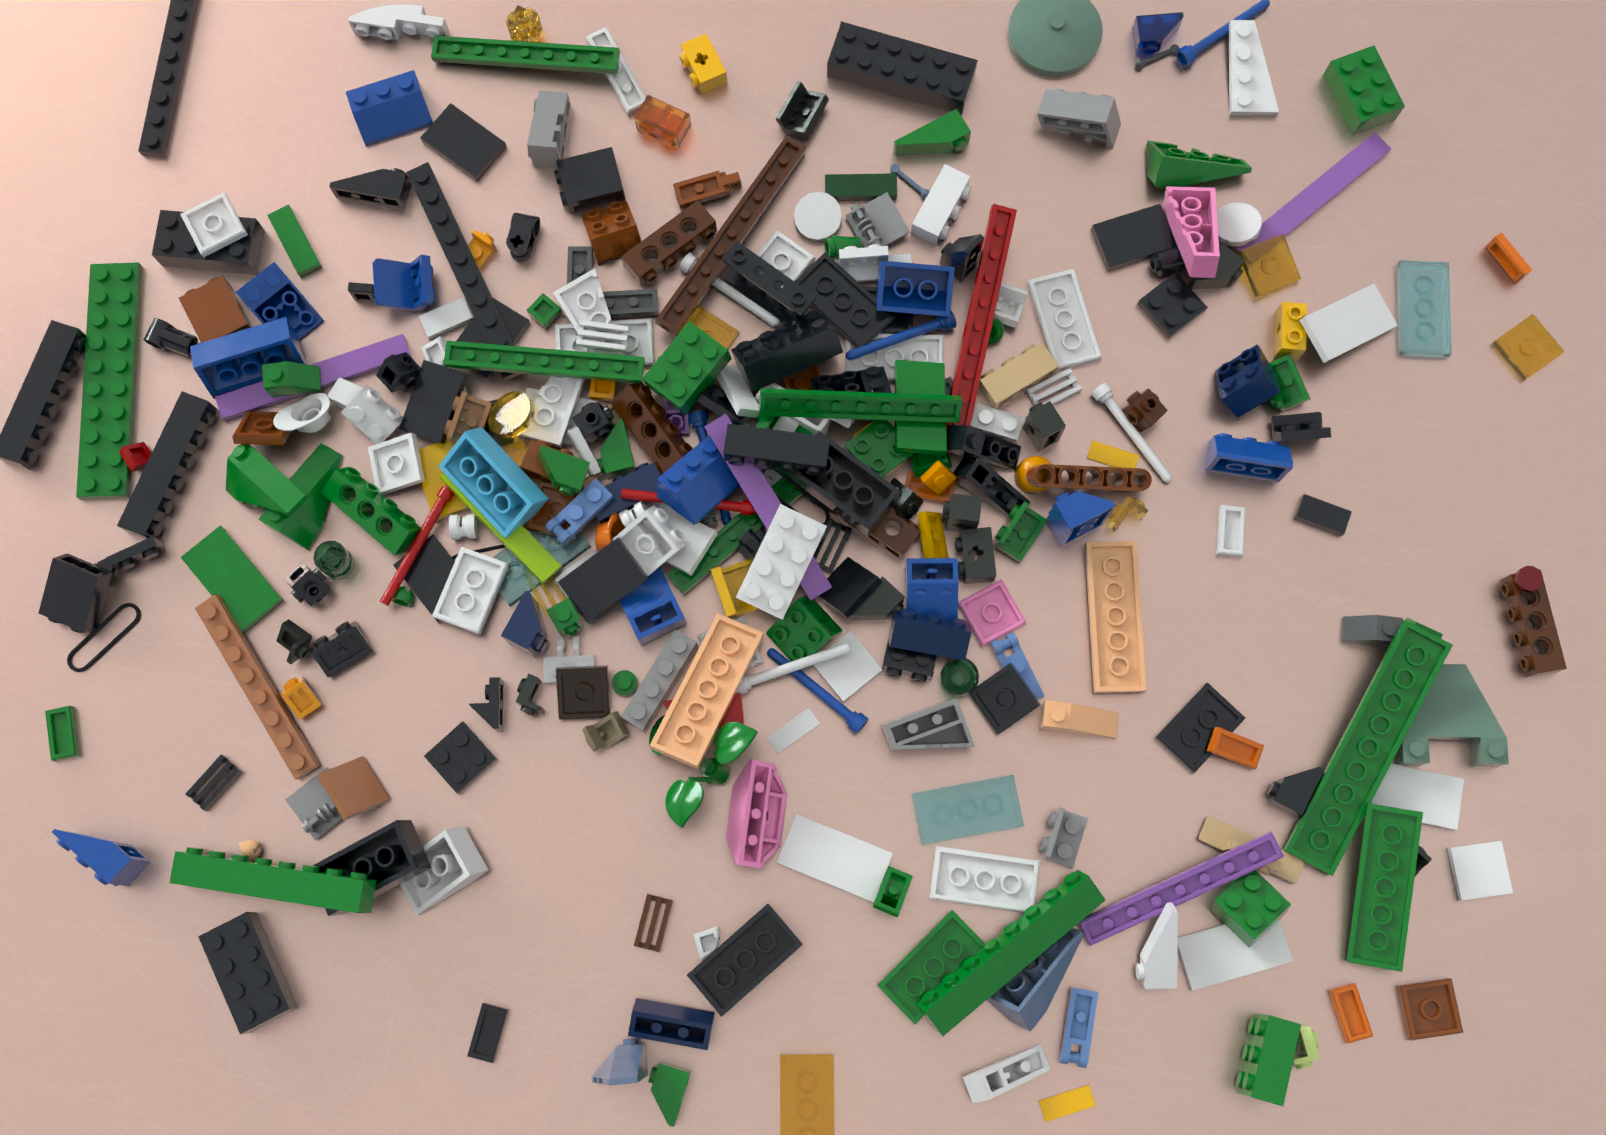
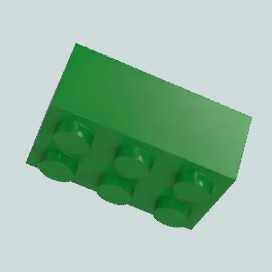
(1363, 90)
(687, 368)
(1268, 1058)

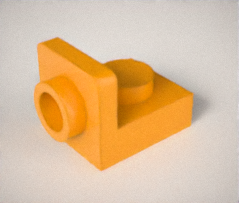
(482, 248)
(299, 697)

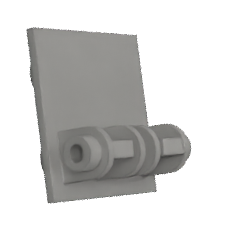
(877, 221)
(314, 807)

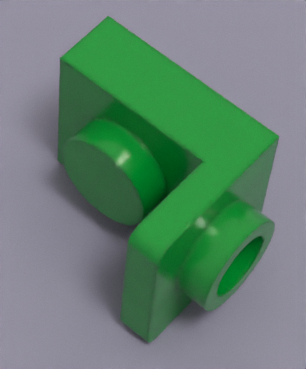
(923, 462)

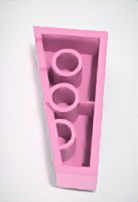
(1195, 227)

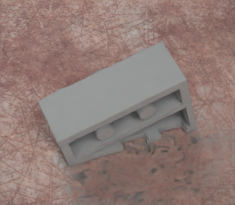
(1080, 113)
(549, 129)
(930, 727)

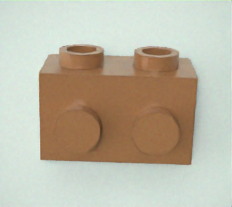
(469, 415)

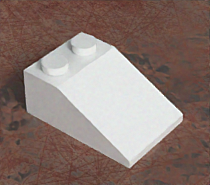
(453, 866)

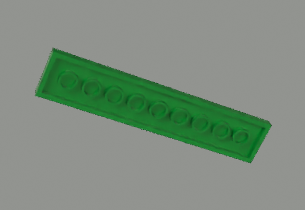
(109, 380)
(1368, 747)

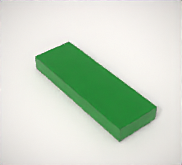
(294, 240)

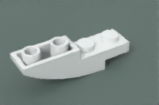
(391, 20)

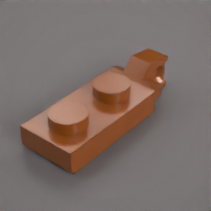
(705, 187)

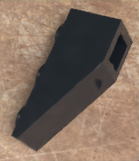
(976, 443)

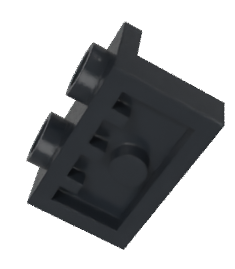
(1299, 427)
(340, 649)
(910, 663)

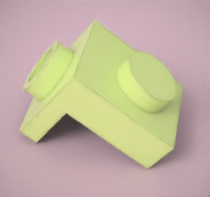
(1307, 1046)

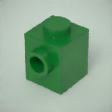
(565, 618)

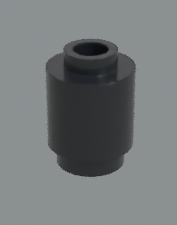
(1167, 261)

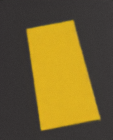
(1112, 455)
(1067, 1103)

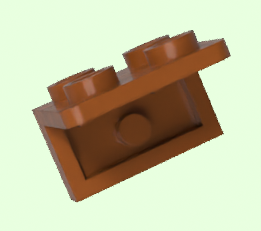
(611, 230)

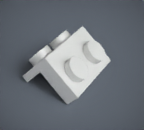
(1010, 304)
(372, 415)

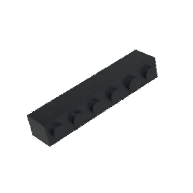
(41, 394)
(167, 466)

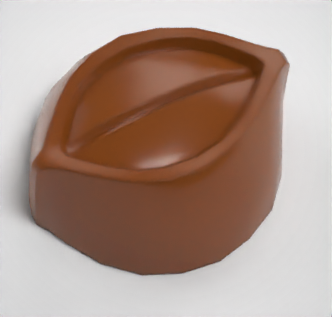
(802, 379)

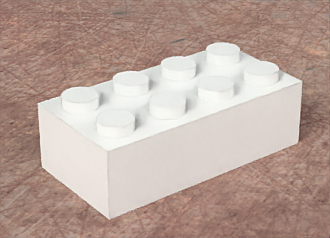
(781, 561)

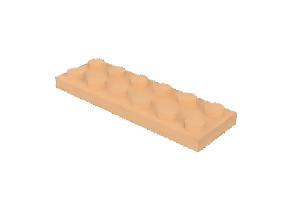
(1115, 617)
(706, 691)

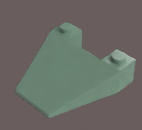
(1455, 712)

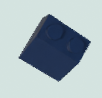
(526, 627)

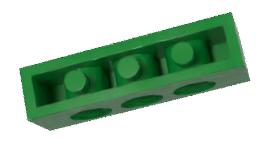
(341, 492)

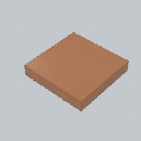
(353, 788)

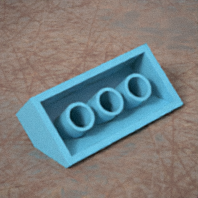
(492, 481)

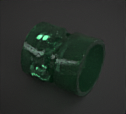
(334, 560)

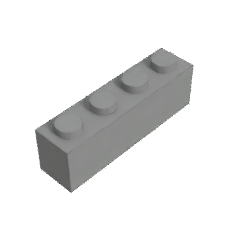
(660, 681)

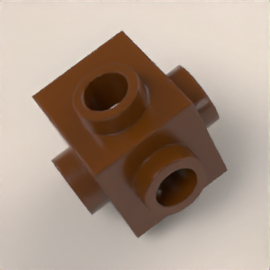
(1144, 409)

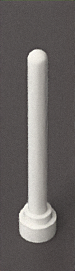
(688, 263)
(1104, 395)
(748, 681)

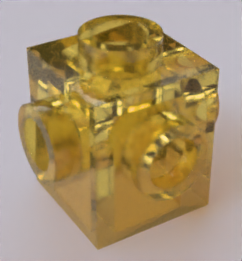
(524, 24)

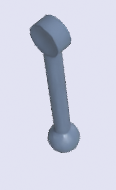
(896, 169)

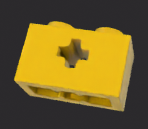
(698, 52)
(1288, 330)

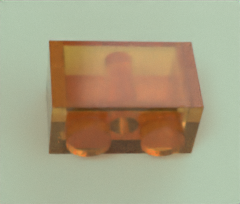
(662, 121)

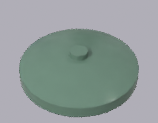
(1055, 35)

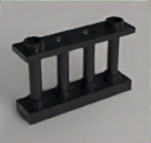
(766, 284)

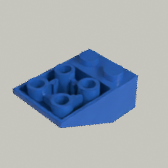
(274, 296)
(932, 586)
(652, 608)
(111, 860)

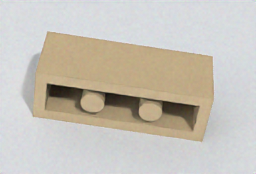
(1017, 375)

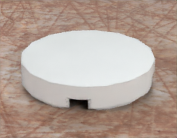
(817, 216)
(1238, 224)

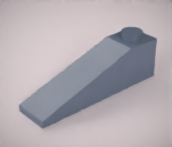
(1032, 990)
(624, 1064)

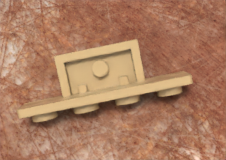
(1227, 837)

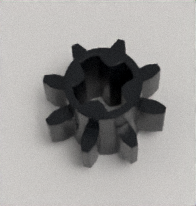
(751, 542)

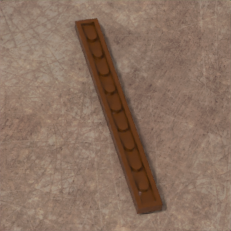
(734, 229)

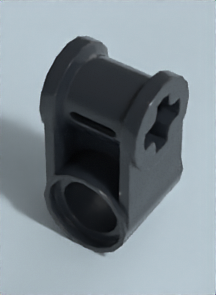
(522, 236)

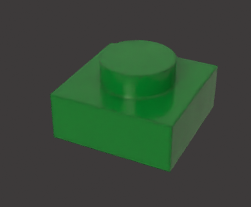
(544, 310)

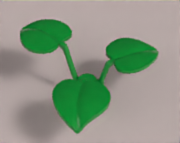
(686, 797)

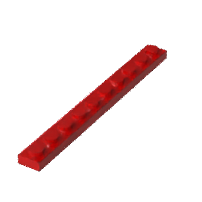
(982, 309)

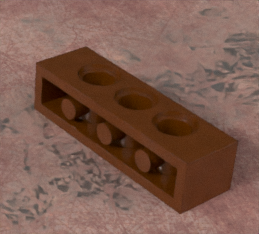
(673, 231)
(642, 425)
(897, 545)
(1544, 634)

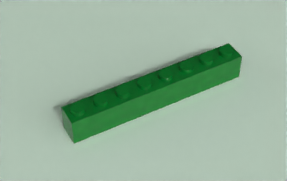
(272, 881)
(1010, 952)

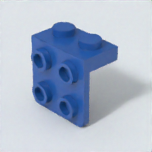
(403, 283)

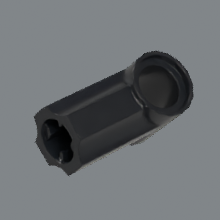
(165, 335)

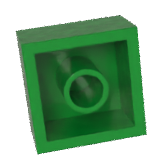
(1250, 907)

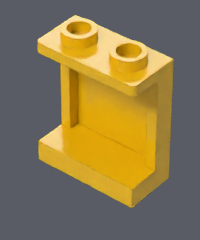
(728, 582)

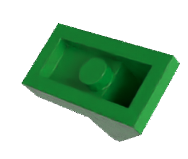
(892, 891)

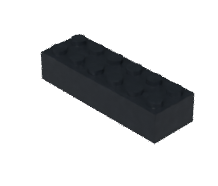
(901, 68)

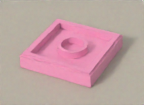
(991, 613)

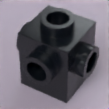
(398, 372)
(594, 421)
(307, 584)

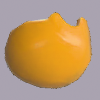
(1021, 471)

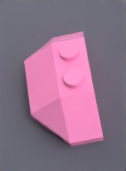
(756, 814)

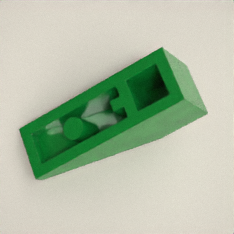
(936, 137)

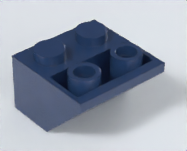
(1247, 381)

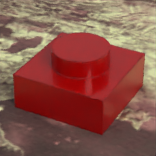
(136, 455)

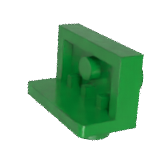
(1291, 384)
(1020, 531)

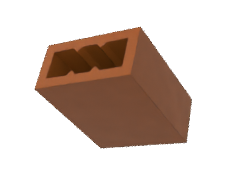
(214, 310)

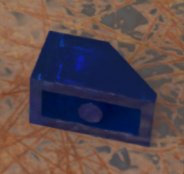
(1154, 31)

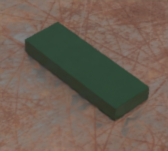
(861, 186)

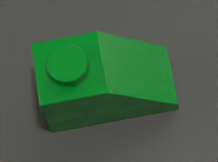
(290, 378)
(616, 453)
(563, 470)
(669, 1089)

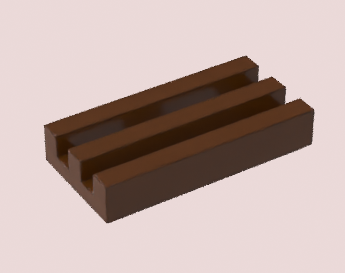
(647, 945)

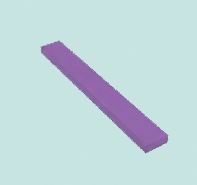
(1322, 190)
(342, 366)
(765, 503)
(1181, 888)

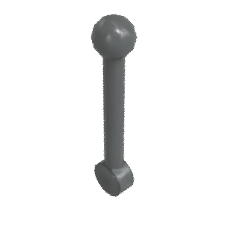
(1140, 63)

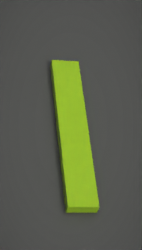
(519, 543)

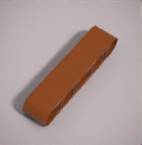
(1100, 477)

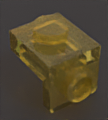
(1130, 505)

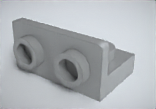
(1064, 837)

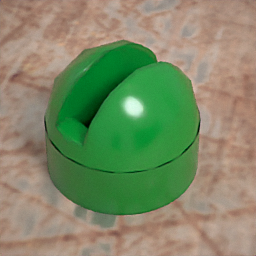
(403, 597)

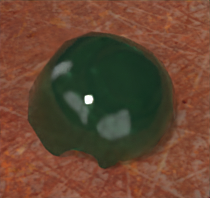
(959, 677)

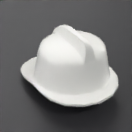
(306, 415)

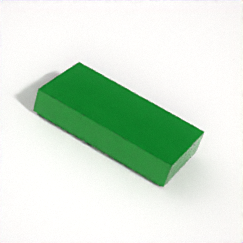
(62, 733)

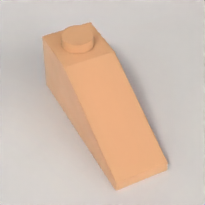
(1078, 719)

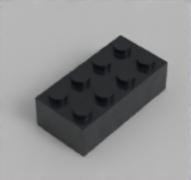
(177, 249)
(787, 350)
(850, 489)
(386, 855)
(744, 960)
(248, 972)

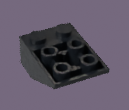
(867, 380)

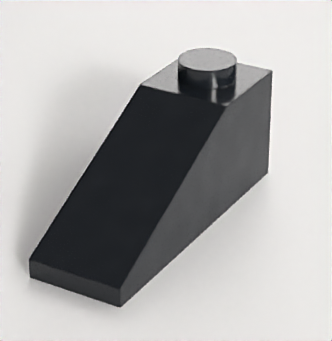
(375, 187)
(962, 255)
(986, 483)

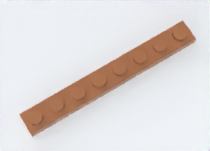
(257, 687)

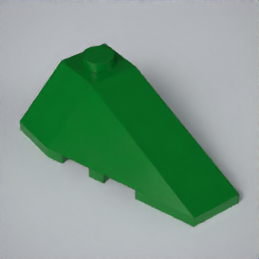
(1179, 168)
(259, 483)
(308, 520)

